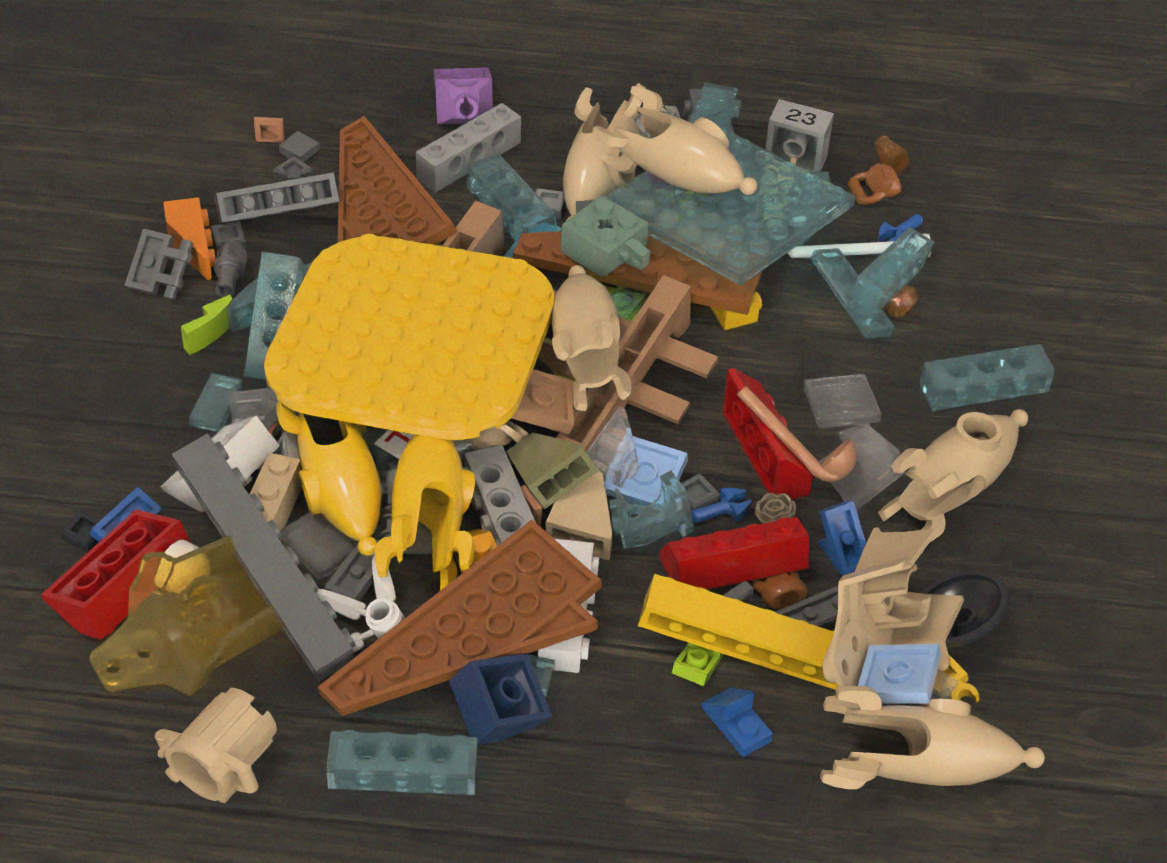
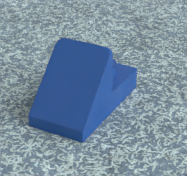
(843, 537)
(737, 720)

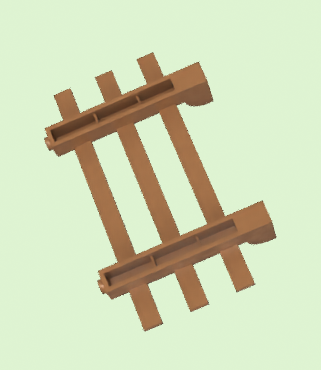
(640, 341)

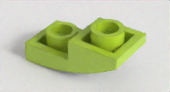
(207, 328)
(696, 663)

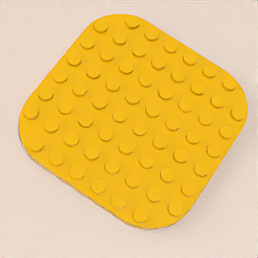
(411, 337)

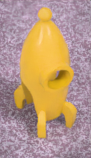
(338, 478)
(435, 492)

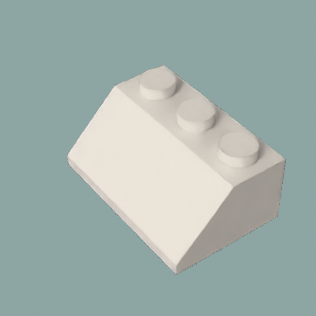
(247, 449)

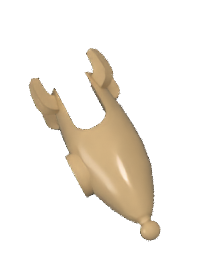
(680, 153)
(585, 172)
(588, 335)
(955, 466)
(942, 739)

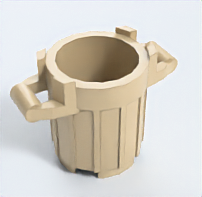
(219, 747)

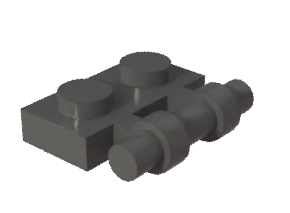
(151, 260)

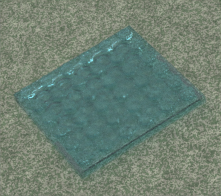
(735, 230)

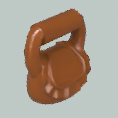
(881, 180)
(781, 590)

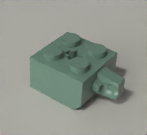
(605, 237)

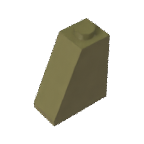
(551, 466)

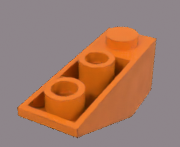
(187, 222)

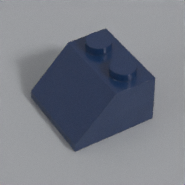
(499, 697)

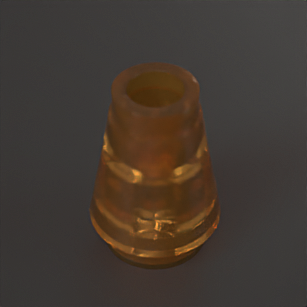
(891, 153)

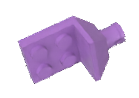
(462, 94)

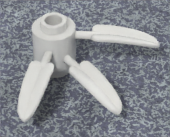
(380, 614)

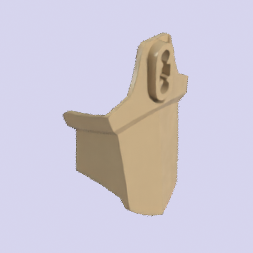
(881, 611)

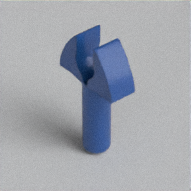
(887, 231)
(725, 506)

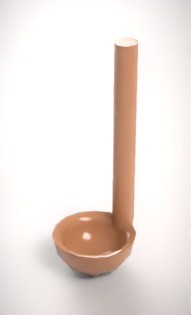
(833, 468)

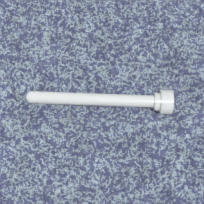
(846, 249)

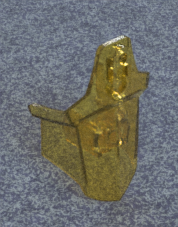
(188, 617)

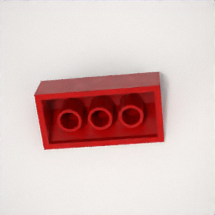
(771, 459)
(738, 554)
(96, 588)

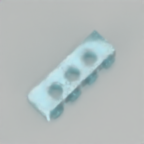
(505, 190)
(274, 271)
(890, 272)
(986, 377)
(386, 773)

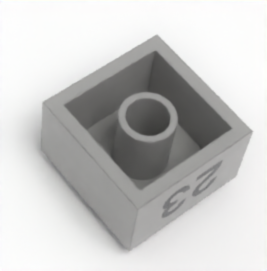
(800, 134)

